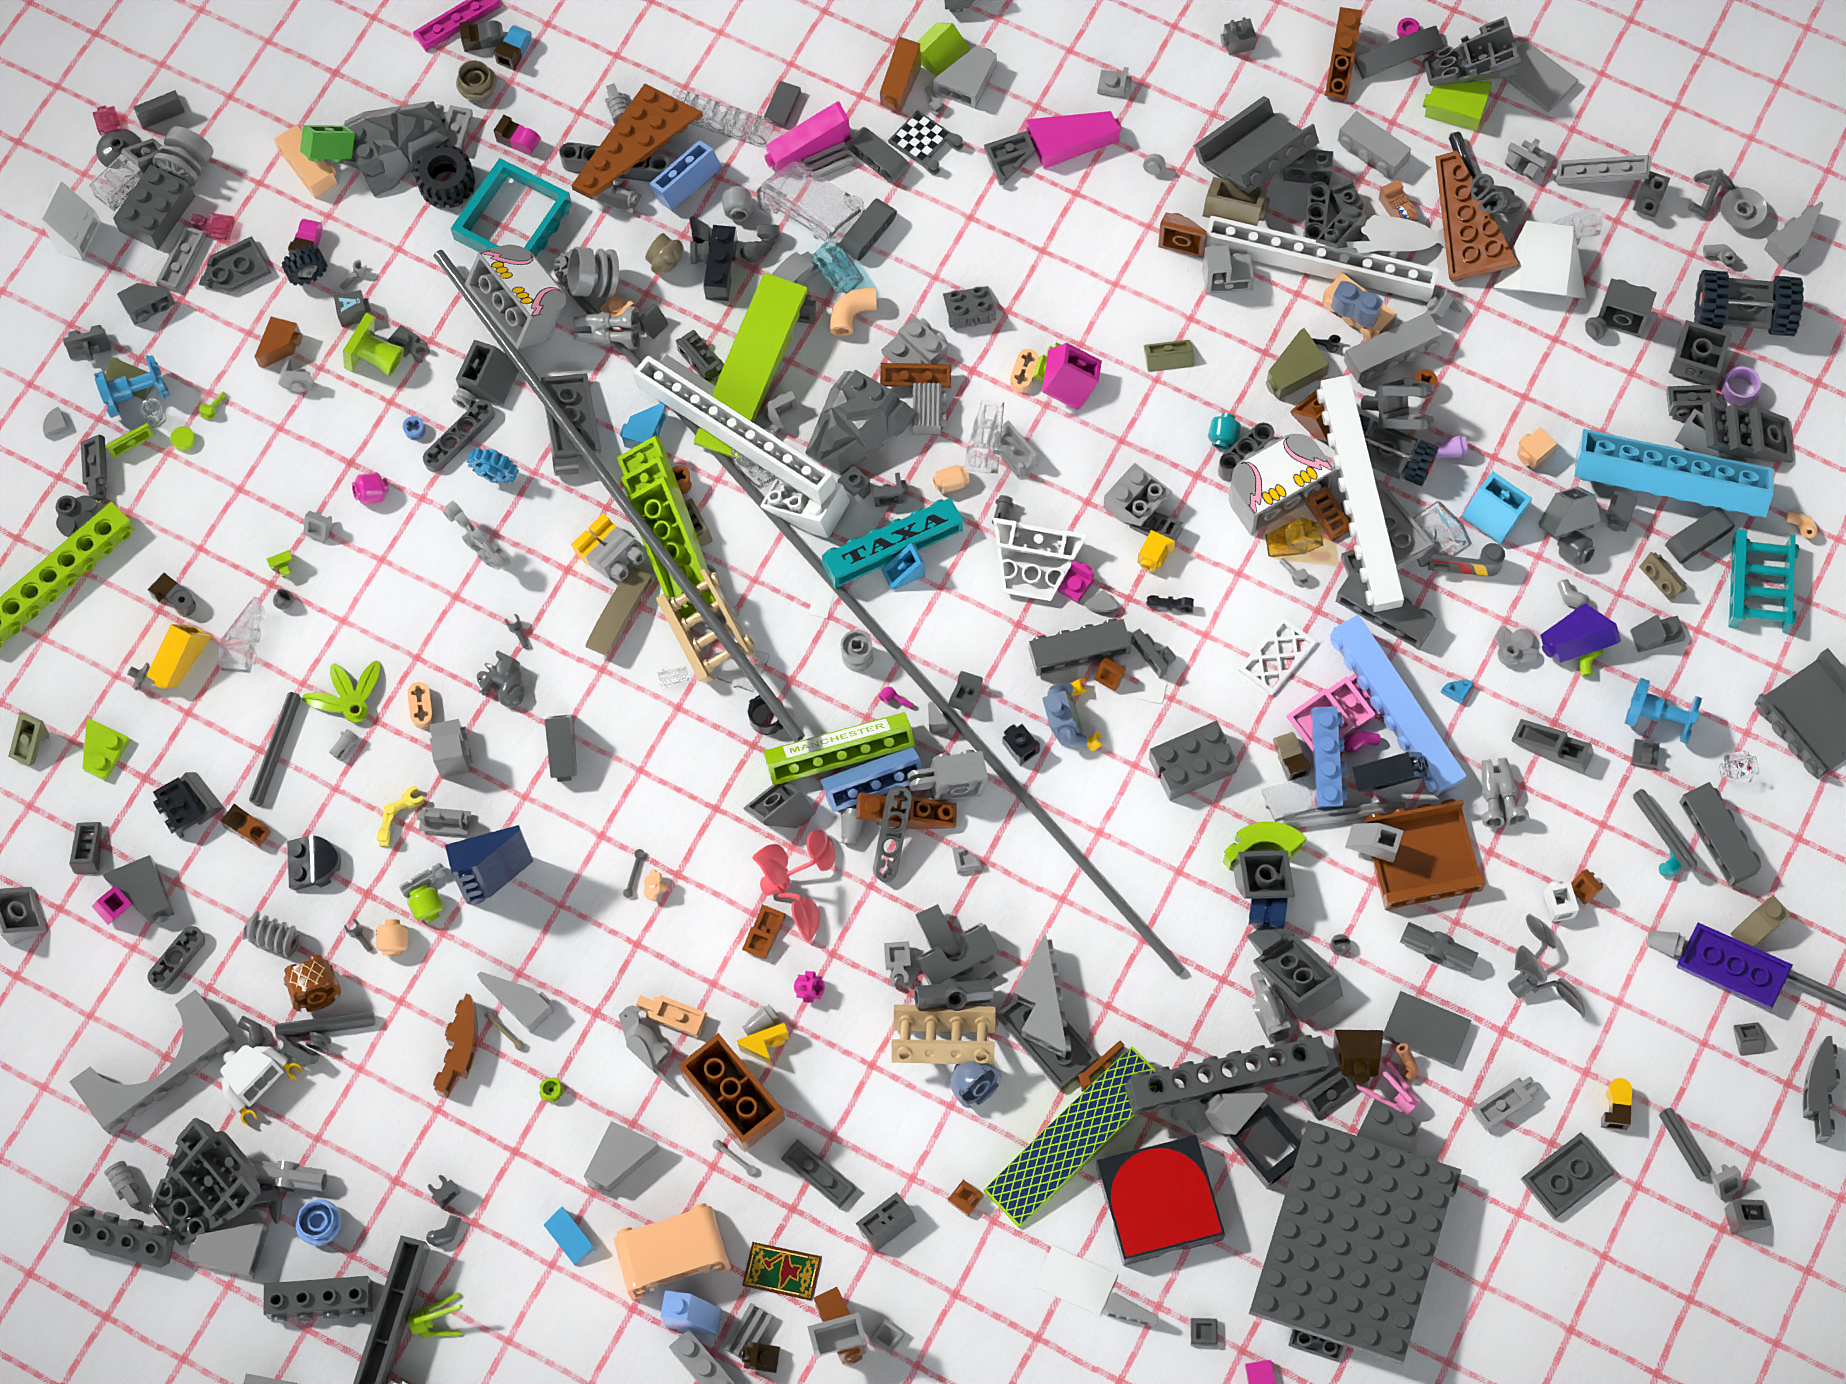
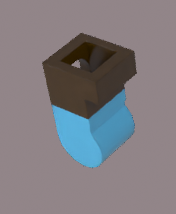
(513, 47)

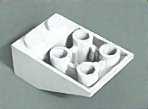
(69, 221)
(803, 511)

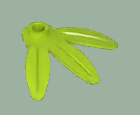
(349, 697)

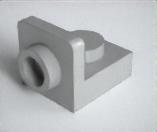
(1114, 83)

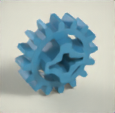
(492, 465)

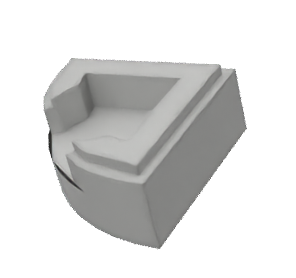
(54, 423)
(1102, 603)
(965, 861)

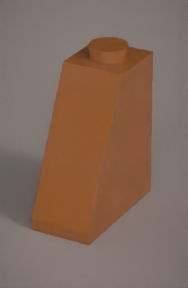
(901, 74)

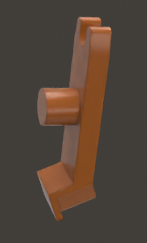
(1103, 1062)

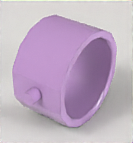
(1747, 374)

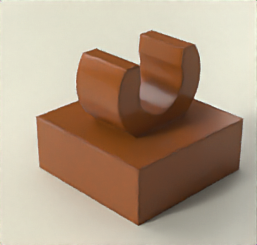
(1110, 673)
(1586, 886)
(965, 1198)

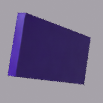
(1734, 966)

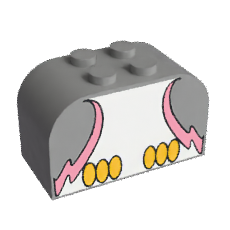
(517, 294)
(1278, 480)

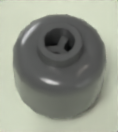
(1576, 548)

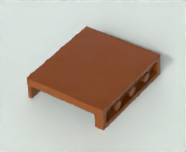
(1432, 856)

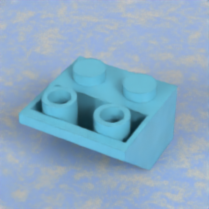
(1497, 507)

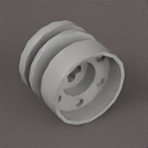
(183, 154)
(593, 272)

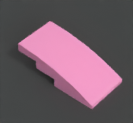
(1348, 698)

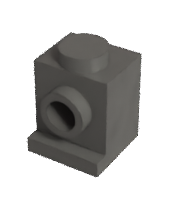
(1345, 195)
(1621, 511)

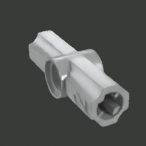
(290, 1176)

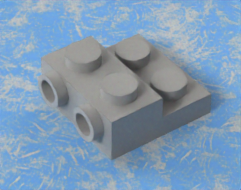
(916, 344)

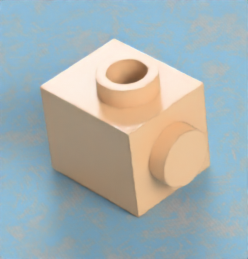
(1536, 448)

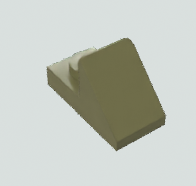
(26, 738)

